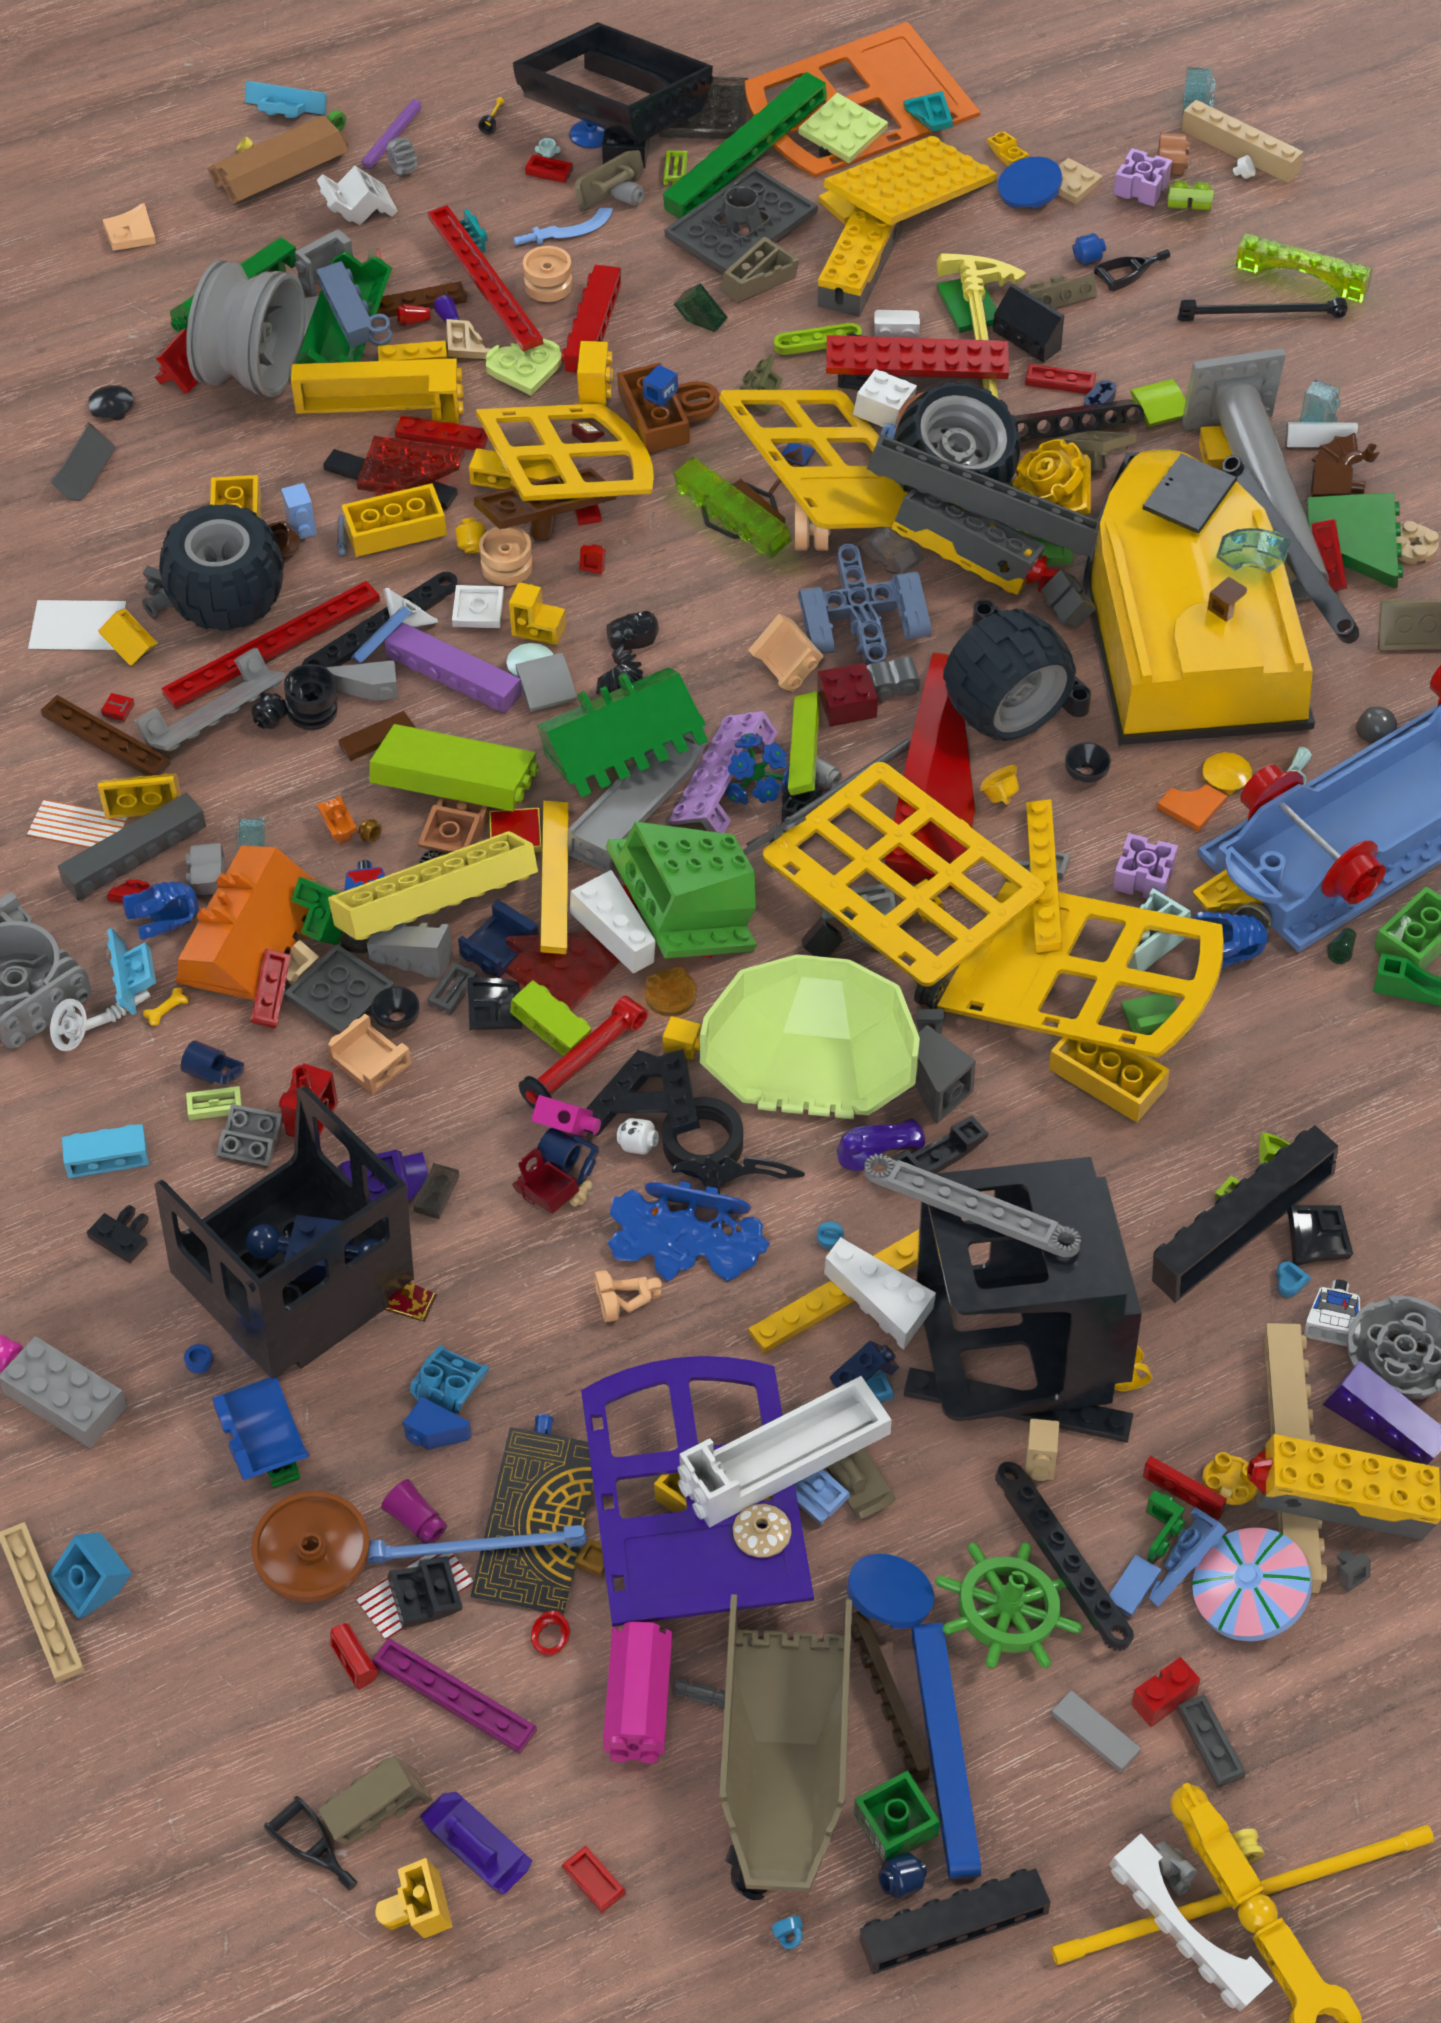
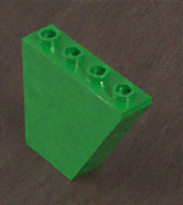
(1365, 532)

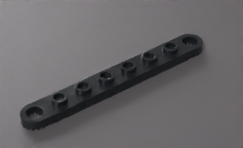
(345, 646)
(1064, 1556)

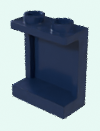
(488, 943)

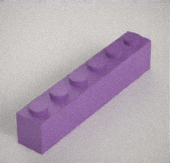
(453, 667)

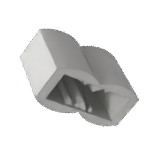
(205, 866)

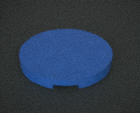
(1030, 182)
(890, 1590)

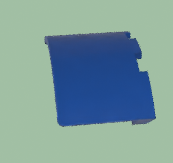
(259, 1427)

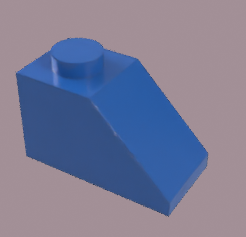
(435, 1426)

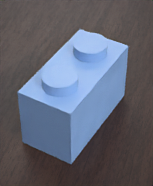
(299, 510)

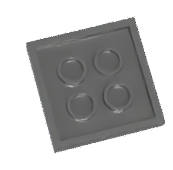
(337, 989)

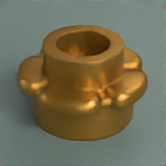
(370, 830)

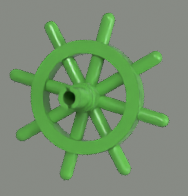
(1008, 1605)

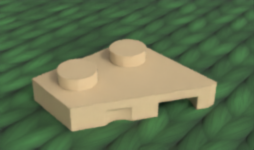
(463, 340)

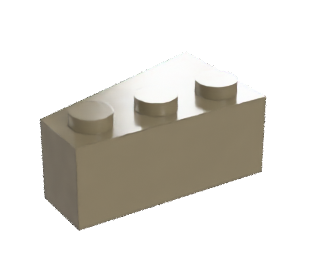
(759, 270)
(373, 1799)

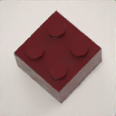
(847, 694)

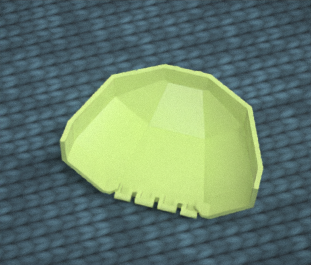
(811, 1037)

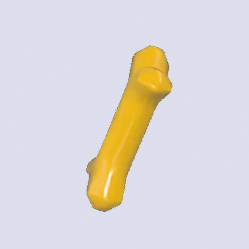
(155, 1015)

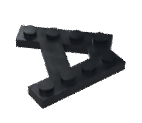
(622, 1096)

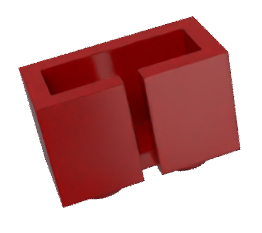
(1161, 1695)

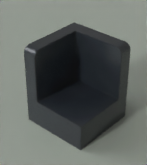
(822, 939)

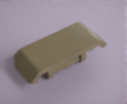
(598, 183)
(864, 1482)

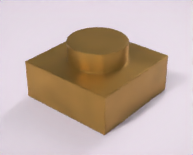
(591, 1558)

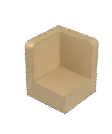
(300, 962)

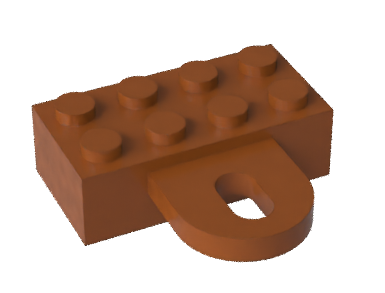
(667, 424)

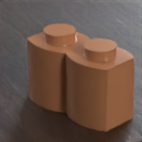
(1175, 148)

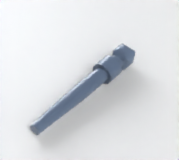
(341, 542)

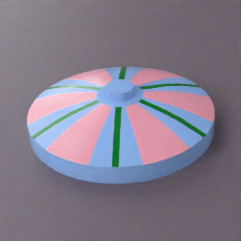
(1252, 1584)

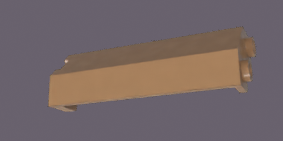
(278, 159)

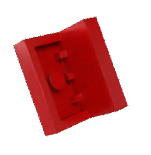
(175, 364)

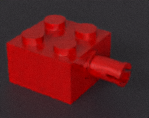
(319, 1082)

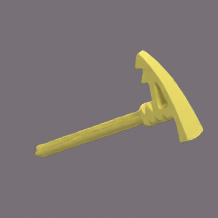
(974, 273)

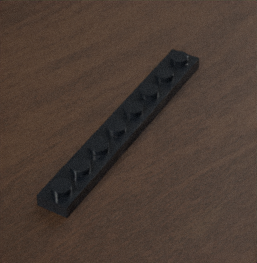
(1088, 1420)

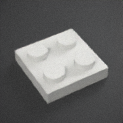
(478, 606)

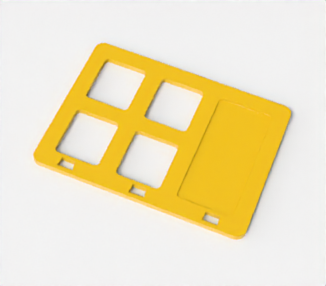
(838, 492)

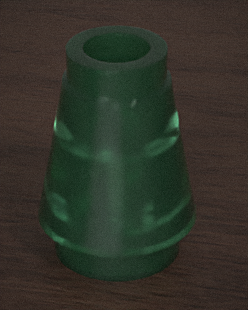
(1342, 947)

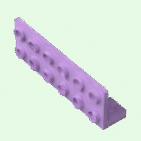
(711, 777)

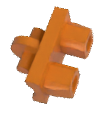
(337, 819)

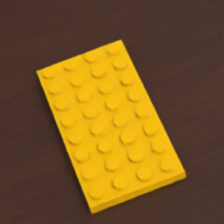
(910, 180)

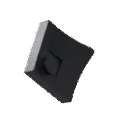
(491, 1003)
(1318, 1233)

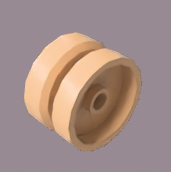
(547, 273)
(804, 528)
(506, 556)

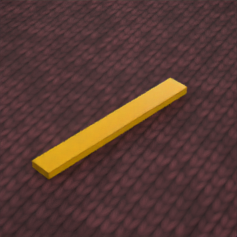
(554, 877)

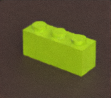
(549, 1018)

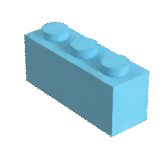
(105, 1150)

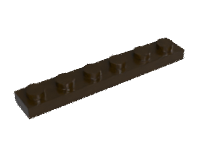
(893, 1707)

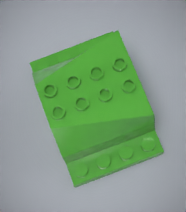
(688, 888)

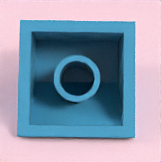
(88, 1573)

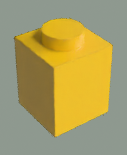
(682, 1035)

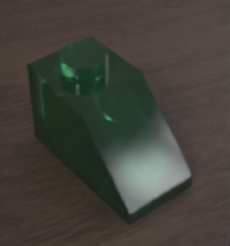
(700, 308)

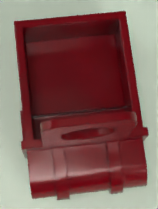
(544, 1183)

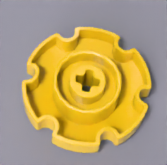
(1050, 470)

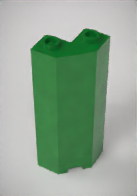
(272, 257)
(324, 338)

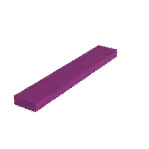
(454, 1695)

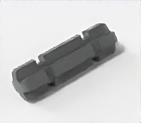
(699, 1693)

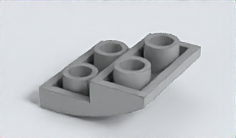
(546, 682)
(250, 1135)

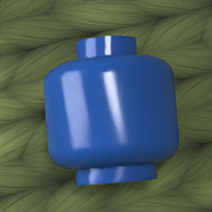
(1088, 249)

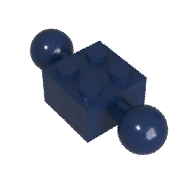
(266, 1241)

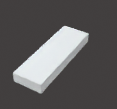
(1317, 433)

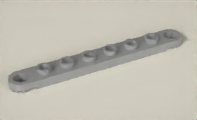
(972, 1205)

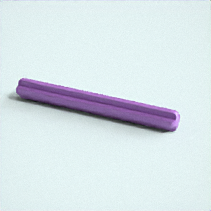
(391, 133)

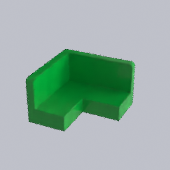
(319, 919)

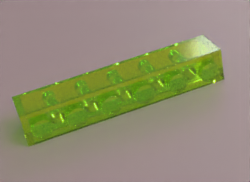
(732, 507)

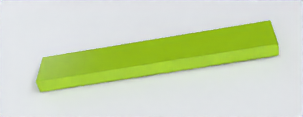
(804, 743)

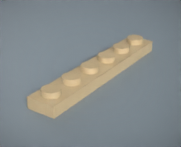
(41, 1603)

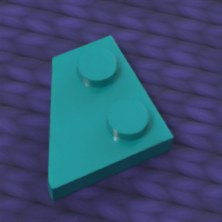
(930, 111)

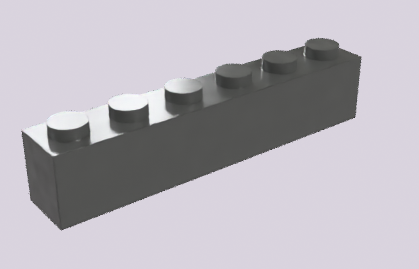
(132, 846)

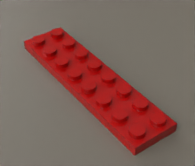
(917, 357)

